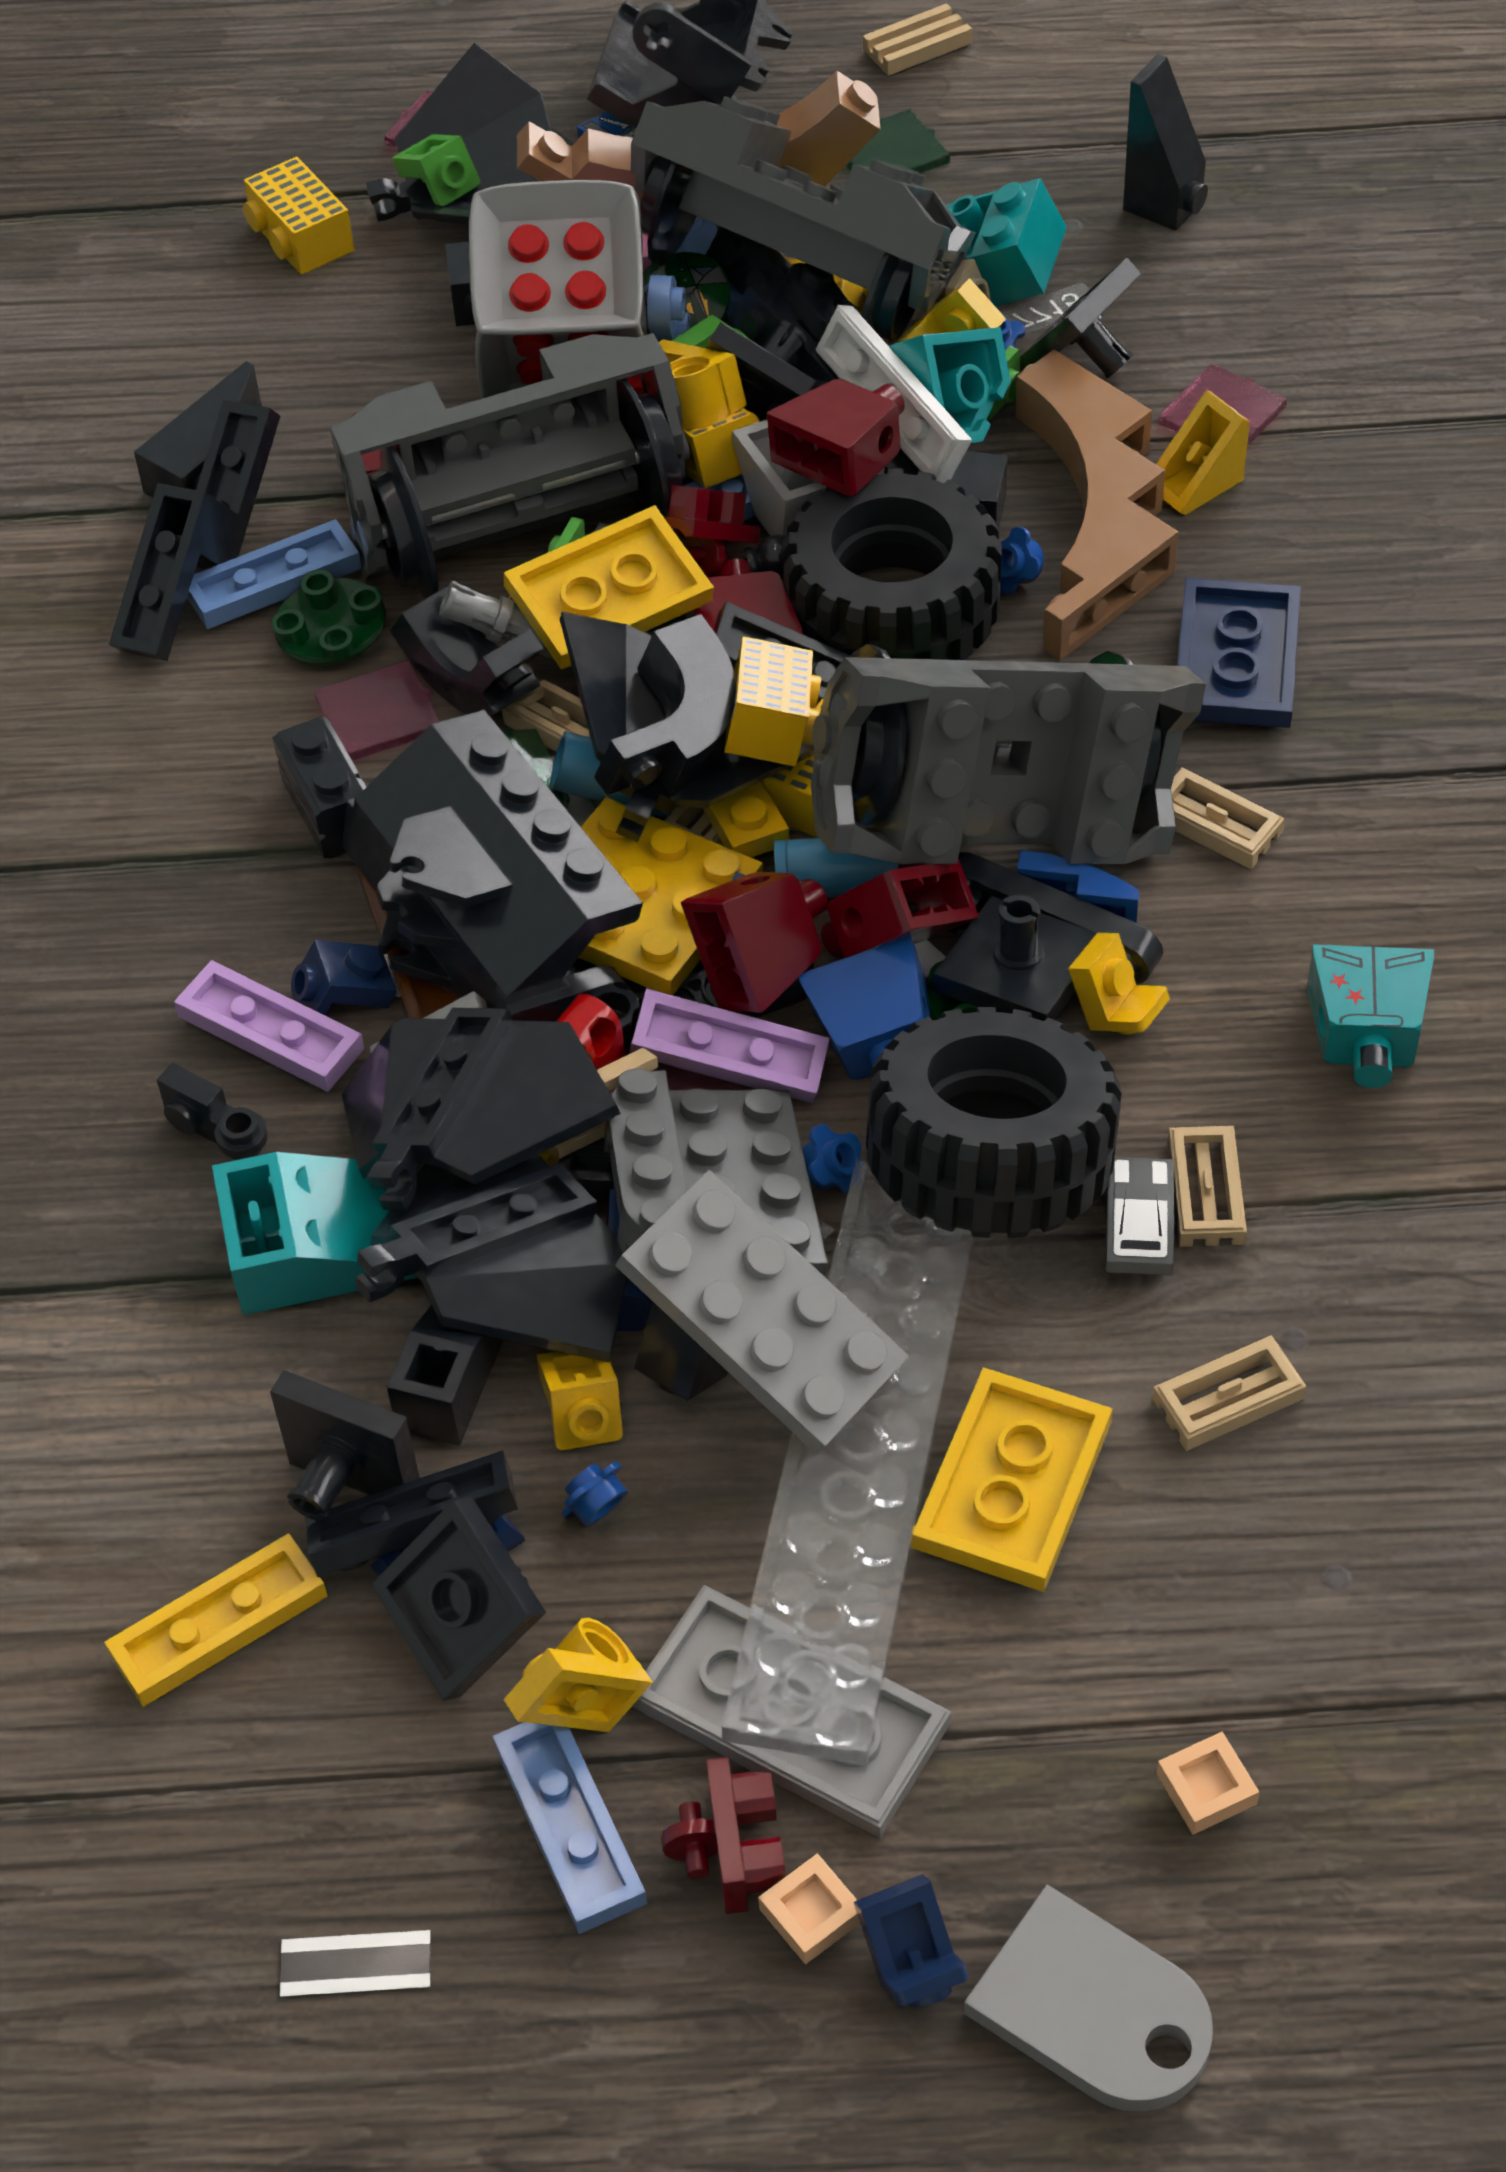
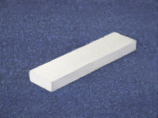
(863, 358)

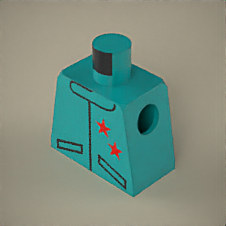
(1369, 1006)

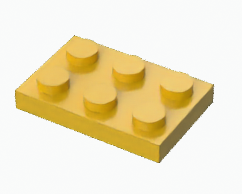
(619, 574)
(1012, 1479)

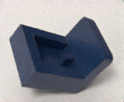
(342, 976)
(910, 1943)

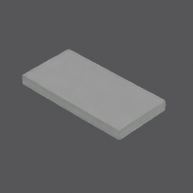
(691, 1696)

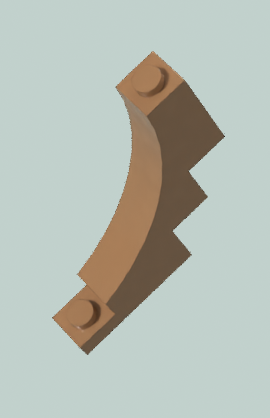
(824, 138)
(1121, 543)

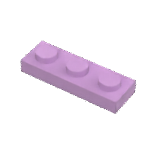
(269, 1025)
(730, 1045)

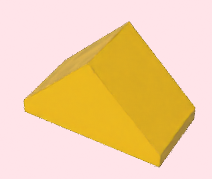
(1205, 455)

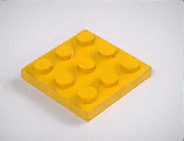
(662, 872)

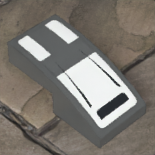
(1140, 1216)

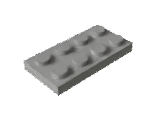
(762, 1311)

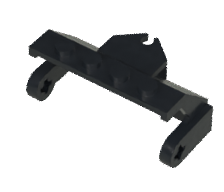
(684, 54)
(484, 872)

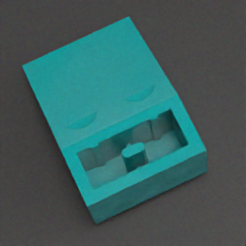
(1013, 239)
(295, 1226)

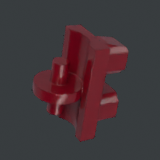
(706, 520)
(744, 1865)

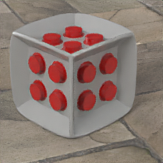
(551, 270)

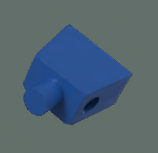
(868, 1001)

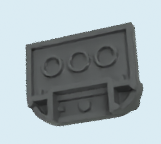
(675, 1136)

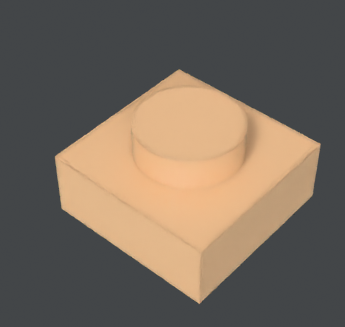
(1207, 1783)
(810, 1908)

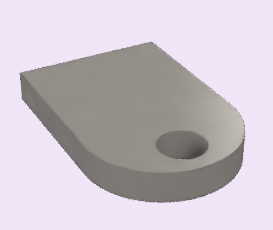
(1091, 2003)

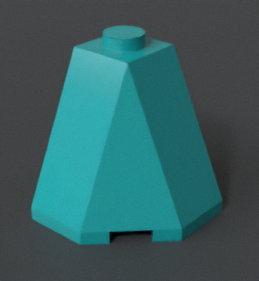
(962, 372)

